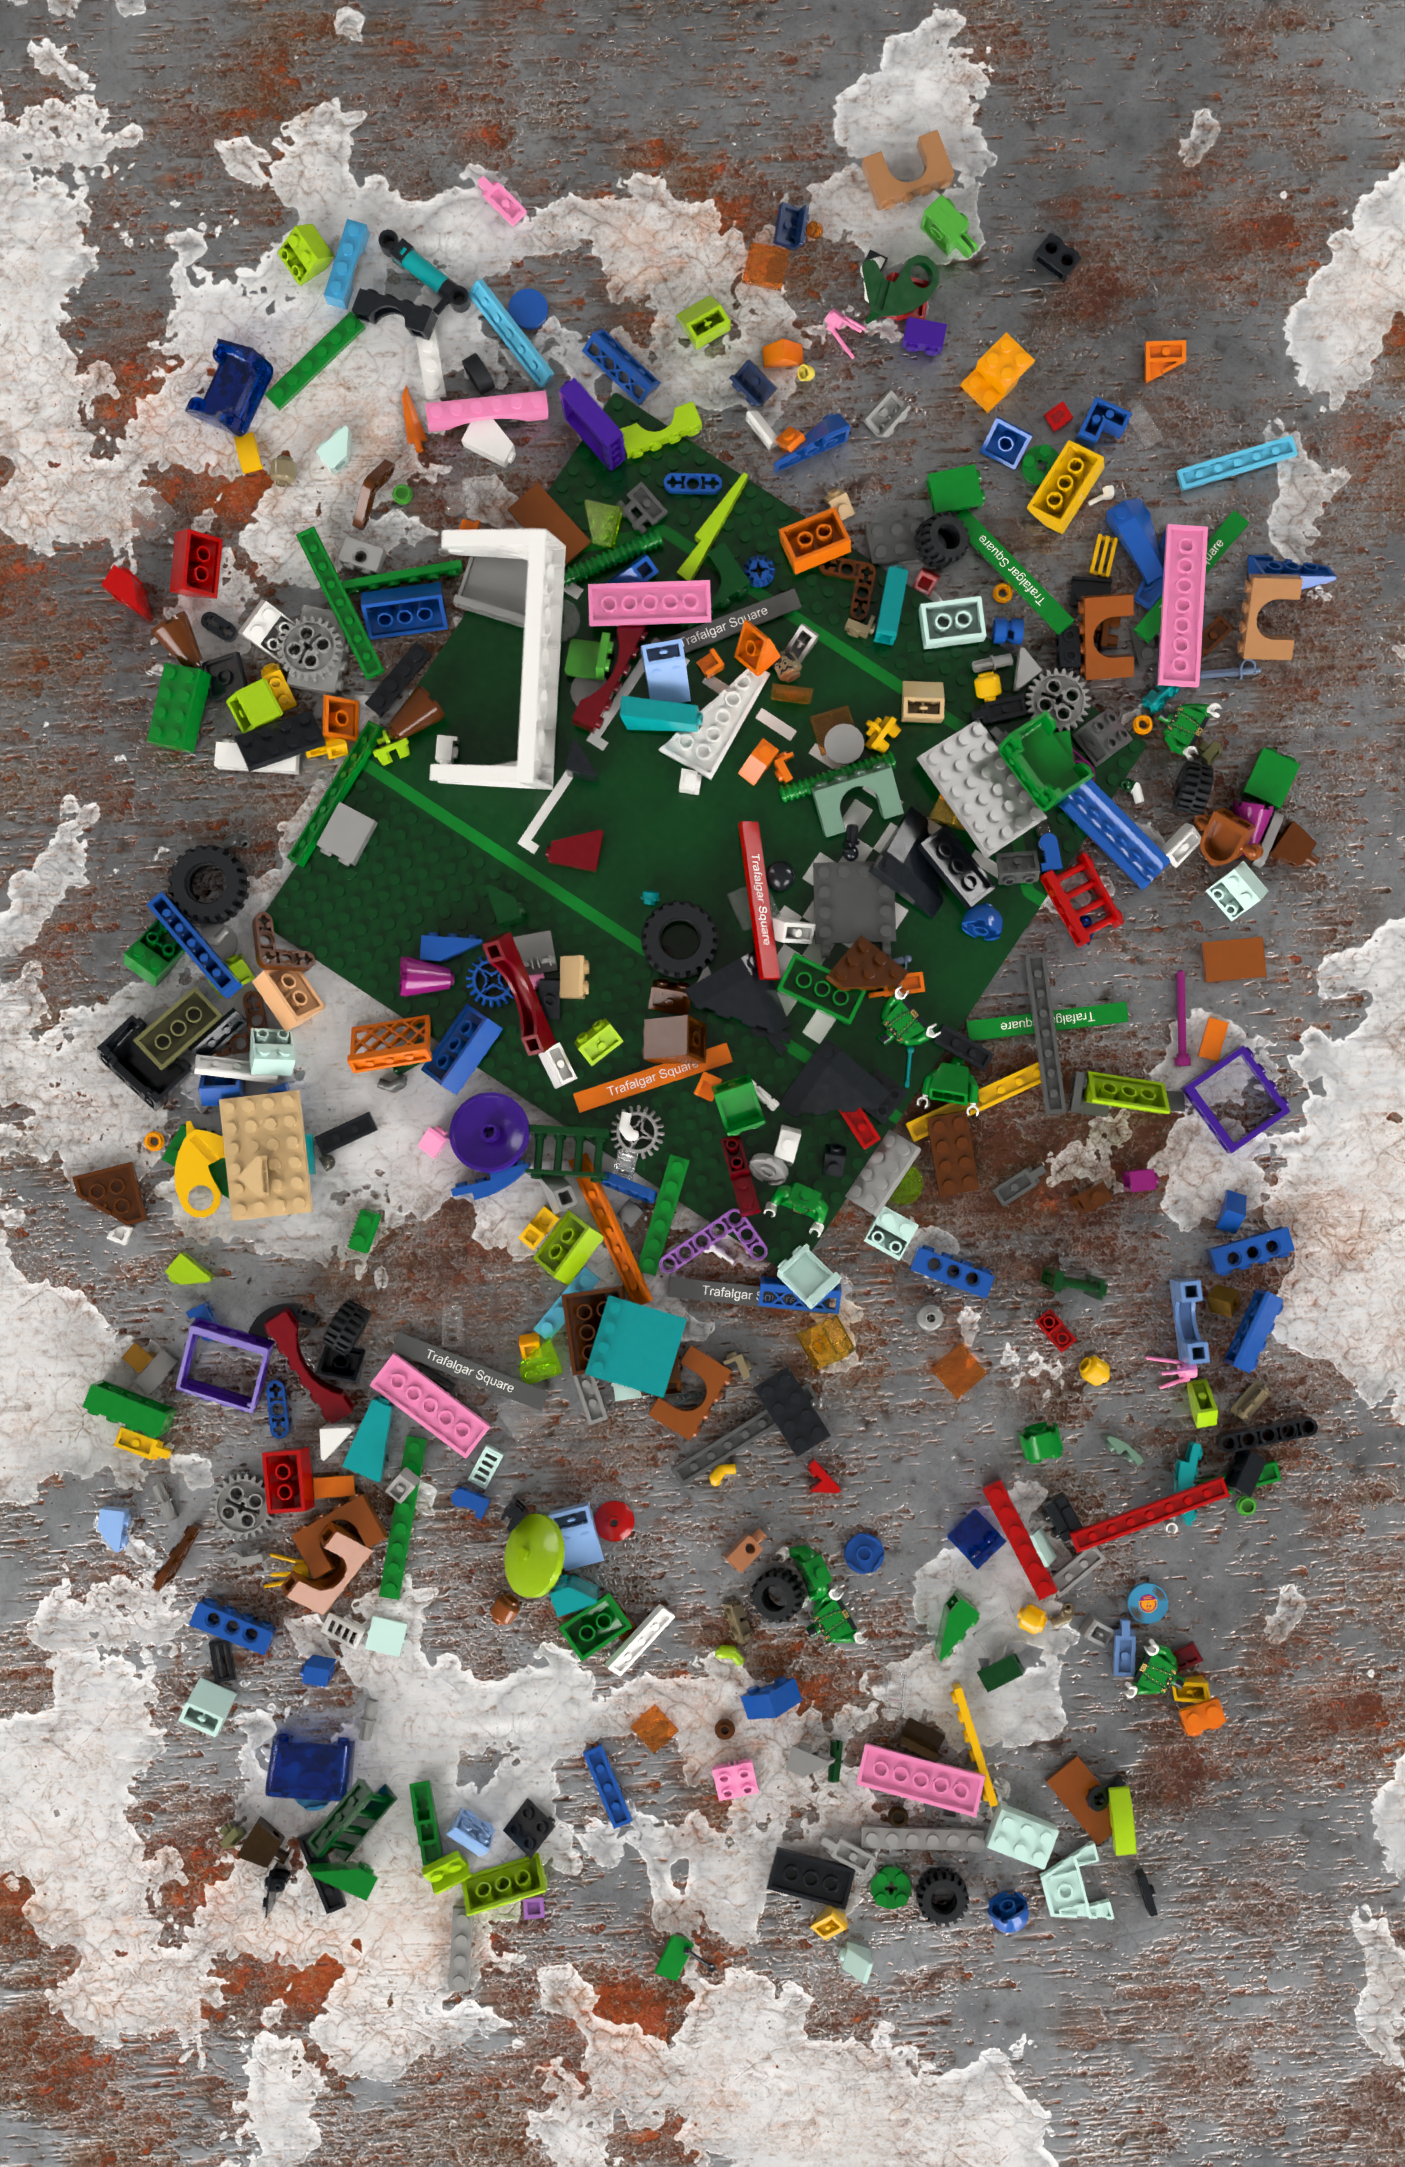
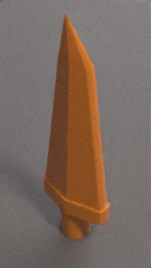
(414, 429)

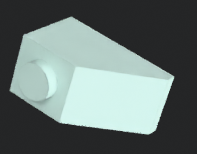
(856, 1961)

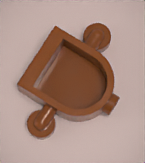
(1226, 837)

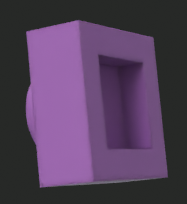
(534, 1907)

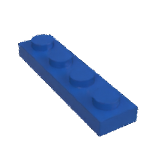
(607, 1786)

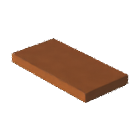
(540, 511)
(1072, 1786)

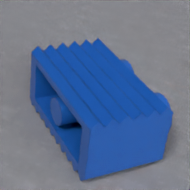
(318, 1670)

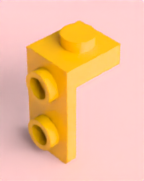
(274, 675)

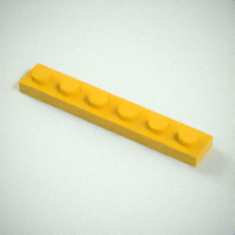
(970, 1736)

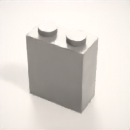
(346, 834)

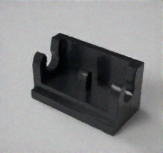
(1244, 1472)
(516, 1511)

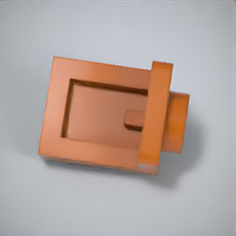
(790, 439)
(782, 772)

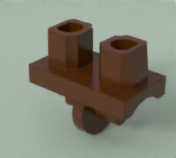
(1107, 640)

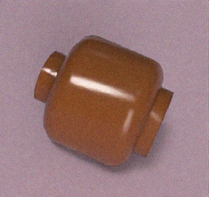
(504, 1609)

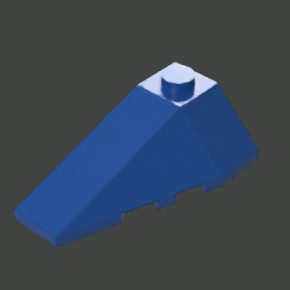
(825, 435)
(1136, 533)

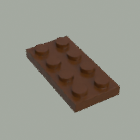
(952, 1153)

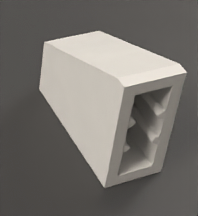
(489, 441)

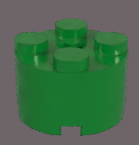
(1041, 1442)

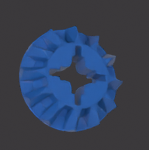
(767, 575)

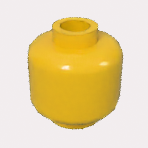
(987, 686)
(1094, 1370)
(1032, 1619)

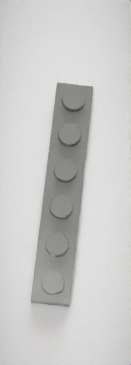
(922, 1838)

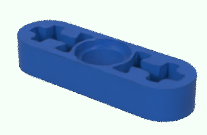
(687, 476)
(630, 1188)
(272, 1394)

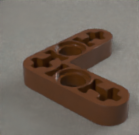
(370, 486)
(857, 576)
(271, 952)
(258, 1004)

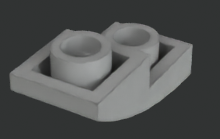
(155, 1372)

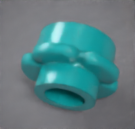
(650, 897)

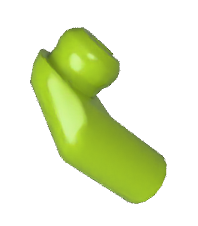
(729, 1651)

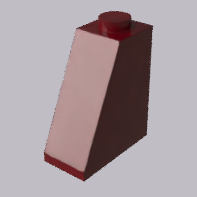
(577, 851)

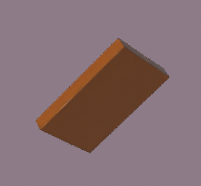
(1233, 959)

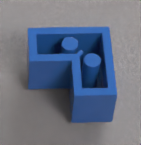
(1102, 417)
(771, 1699)

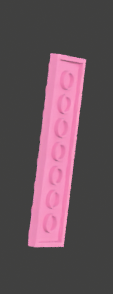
(1182, 605)

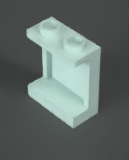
(807, 1276)

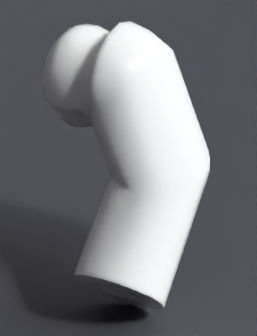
(626, 1129)

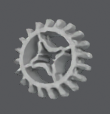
(654, 1138)

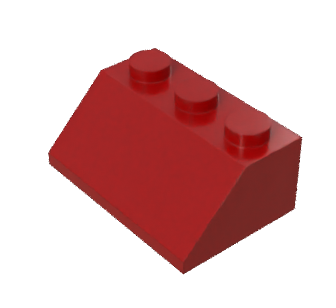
(195, 564)
(128, 590)
(288, 1480)

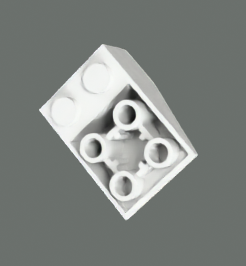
(265, 627)

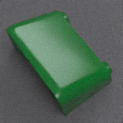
(1042, 762)

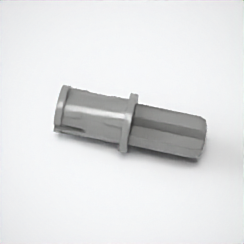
(992, 663)
(164, 1502)
(368, 1719)

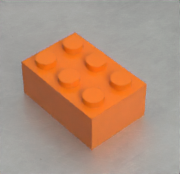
(815, 540)

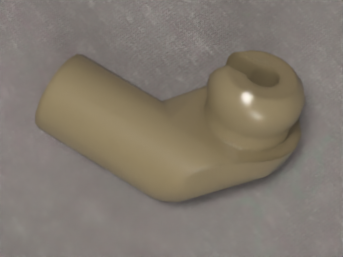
(1065, 1617)

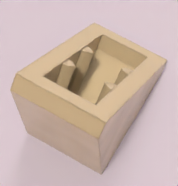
(256, 1176)

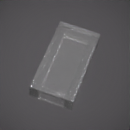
(1144, 427)

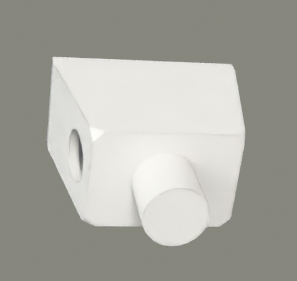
(787, 1144)

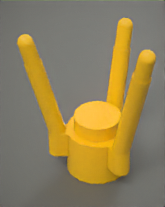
(300, 1568)

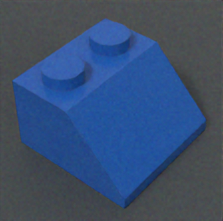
(216, 1088)

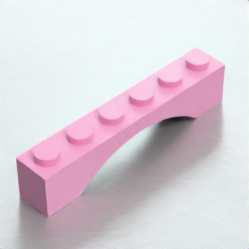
(453, 413)

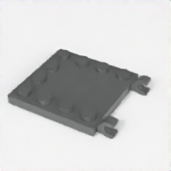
(850, 905)

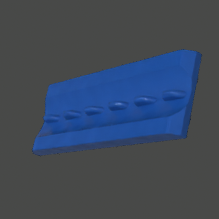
(1115, 834)

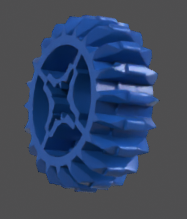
(487, 987)

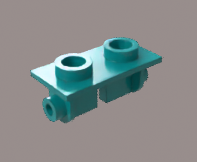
(1157, 701)

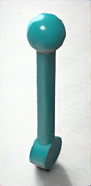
(910, 1049)

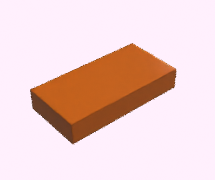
(1213, 1039)
(334, 1486)

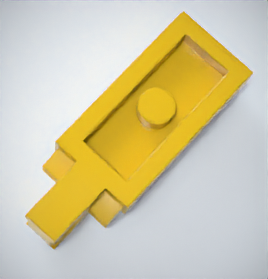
(141, 1445)

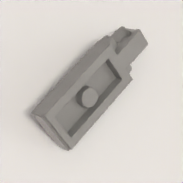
(848, 1853)

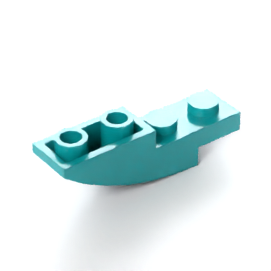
(1185, 1473)

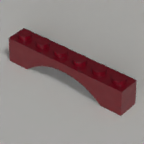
(592, 708)
(534, 1026)
(331, 1399)

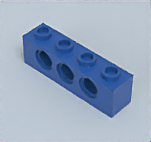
(1282, 1246)
(983, 1277)
(202, 1620)

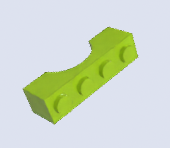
(684, 423)

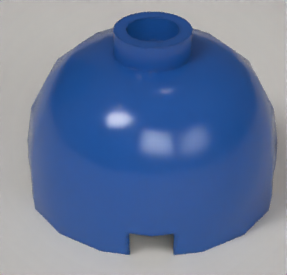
(983, 921)
(1008, 1912)

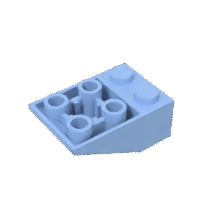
(666, 671)
(579, 1535)
(471, 1832)

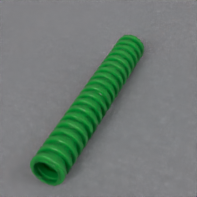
(612, 557)
(803, 787)

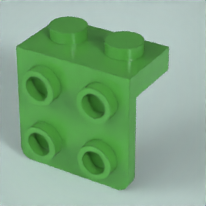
(589, 658)

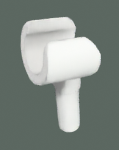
(1108, 493)
(1171, 1521)

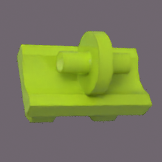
(383, 751)

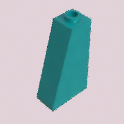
(891, 605)
(659, 715)
(370, 1444)

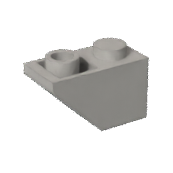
(558, 1193)
(805, 1760)

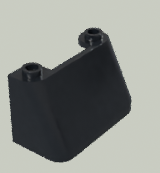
(136, 1068)

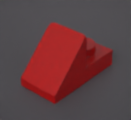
(825, 1483)

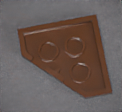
(866, 969)
(113, 1192)
(176, 1557)

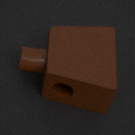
(1295, 847)
(1091, 1197)

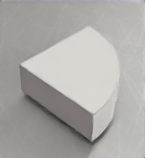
(121, 1234)

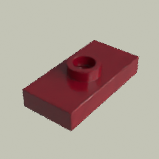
(1187, 1656)

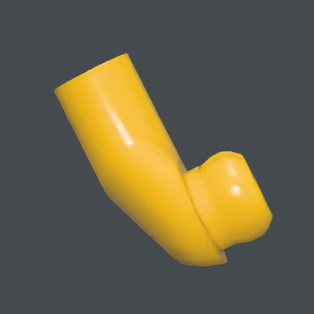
(720, 1471)

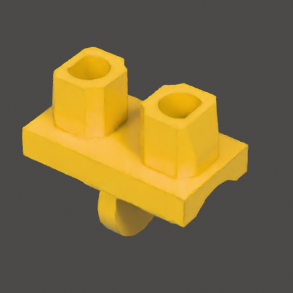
(878, 730)

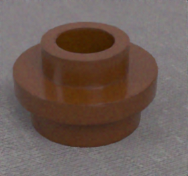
(724, 1723)

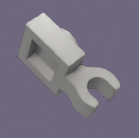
(253, 1556)

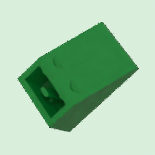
(154, 954)
(956, 1619)

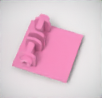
(735, 1779)

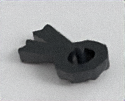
(774, 1039)
(1099, 1796)

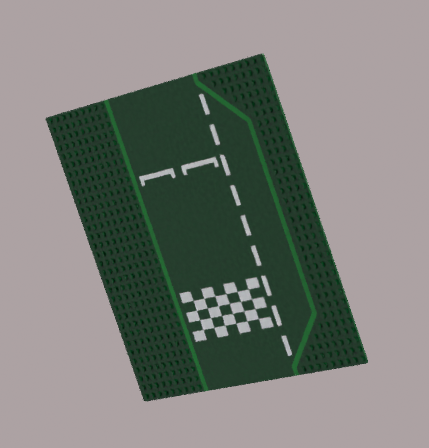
(450, 840)

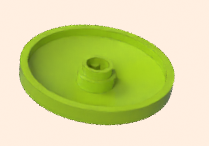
(534, 1556)

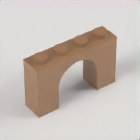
(889, 191)
(1261, 590)

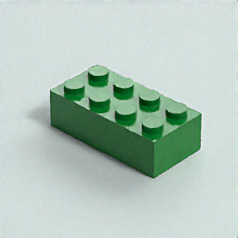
(179, 707)
(807, 984)
(129, 1408)

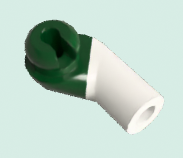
(1134, 788)

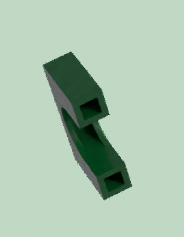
(731, 576)

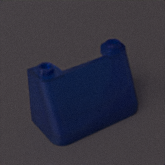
(234, 388)
(310, 1769)

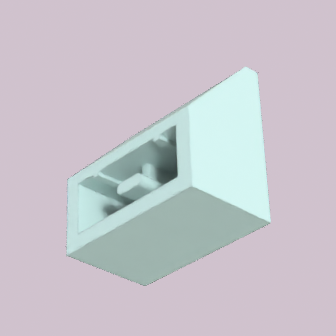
(1237, 891)
(271, 1052)
(890, 1233)
(207, 1707)

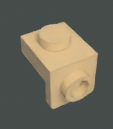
(839, 499)

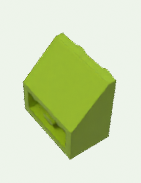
(305, 253)
(704, 321)
(254, 706)

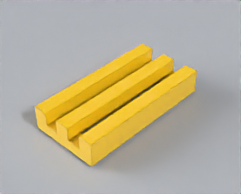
(1107, 540)

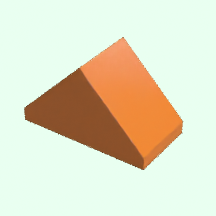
(782, 354)

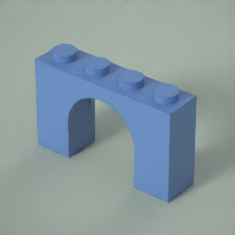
(1189, 1343)

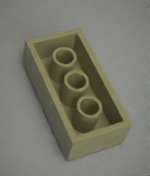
(178, 1028)

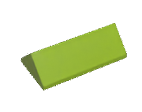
(1126, 1093)
(504, 1884)

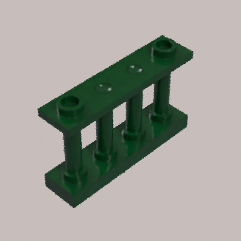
(579, 1134)
(1055, 1281)
(344, 1813)

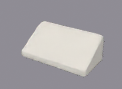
(761, 429)
(1181, 844)
(557, 1066)

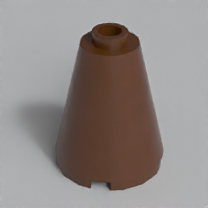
(179, 640)
(415, 715)

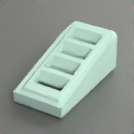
(494, 1452)

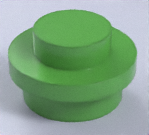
(402, 494)
(1246, 1505)

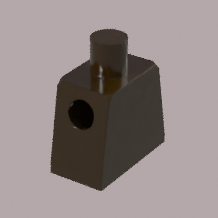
(263, 1845)

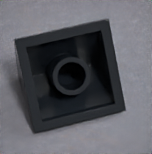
(579, 766)
(341, 1367)

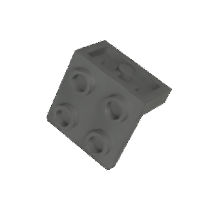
(1102, 737)
(1076, 1100)

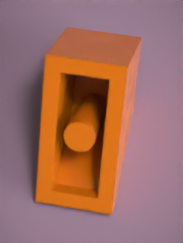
(758, 761)

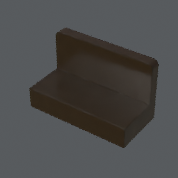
(921, 1739)

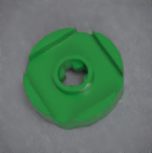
(1030, 462)
(900, 1880)

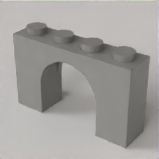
(332, 683)

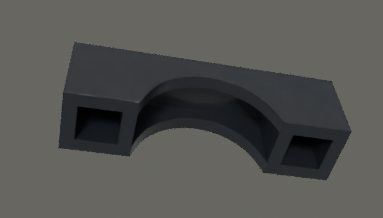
(372, 307)

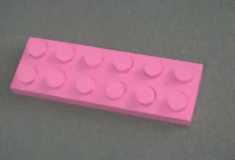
(649, 603)
(430, 1405)
(920, 1779)

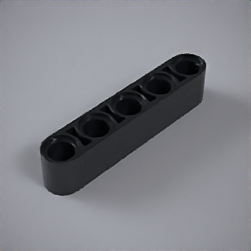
(1276, 1434)

